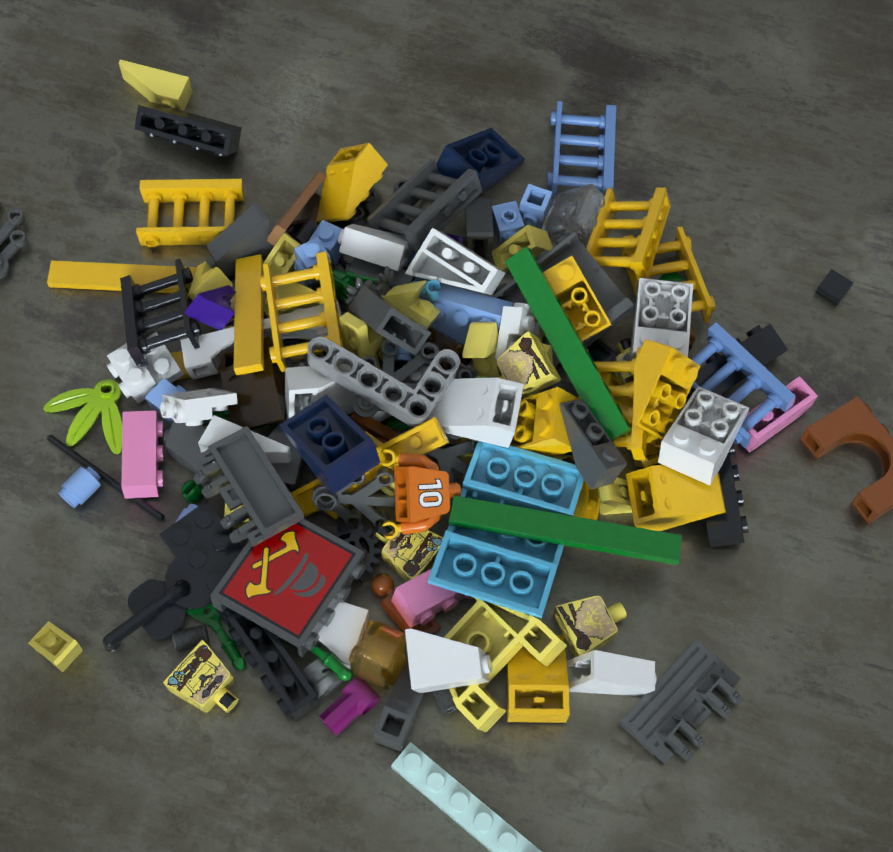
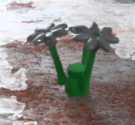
(345, 285)

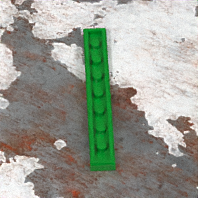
(567, 343)
(565, 530)

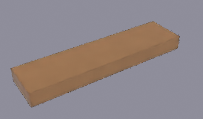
(295, 208)

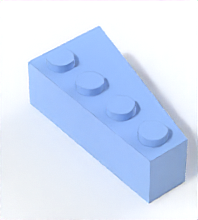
(462, 307)

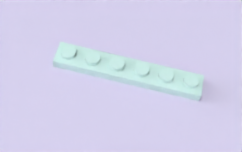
(459, 803)

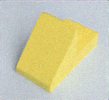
(282, 255)
(207, 279)
(407, 300)
(359, 336)
(481, 347)
(614, 498)
(56, 646)

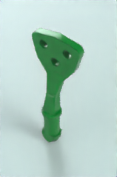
(213, 621)
(333, 663)

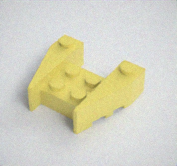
(500, 635)

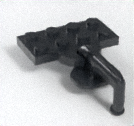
(201, 561)

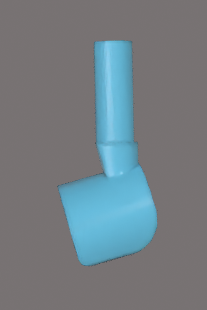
(427, 290)

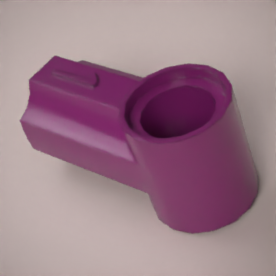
(355, 700)

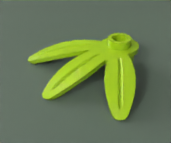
(95, 402)

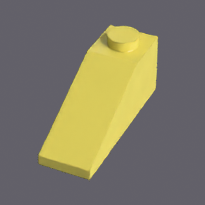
(158, 85)

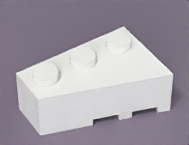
(454, 265)

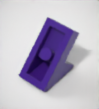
(213, 307)

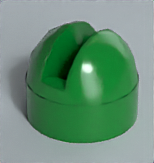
(195, 494)

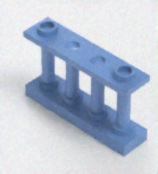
(604, 142)
(757, 378)

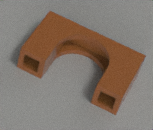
(857, 424)

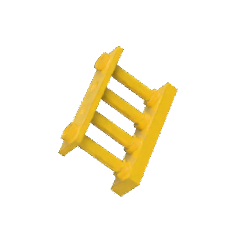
(187, 191)
(645, 244)
(687, 263)
(324, 295)
(637, 439)

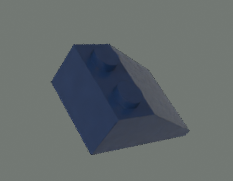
(481, 152)
(331, 443)

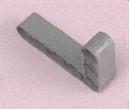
(385, 383)

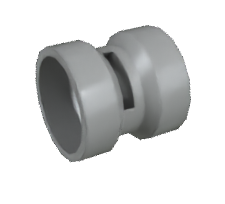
(321, 678)

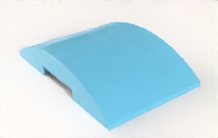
(500, 566)

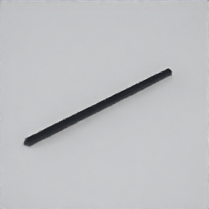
(103, 475)

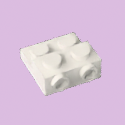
(514, 324)
(140, 381)
(195, 405)

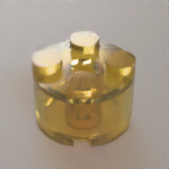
(379, 655)

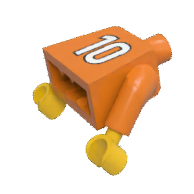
(420, 493)

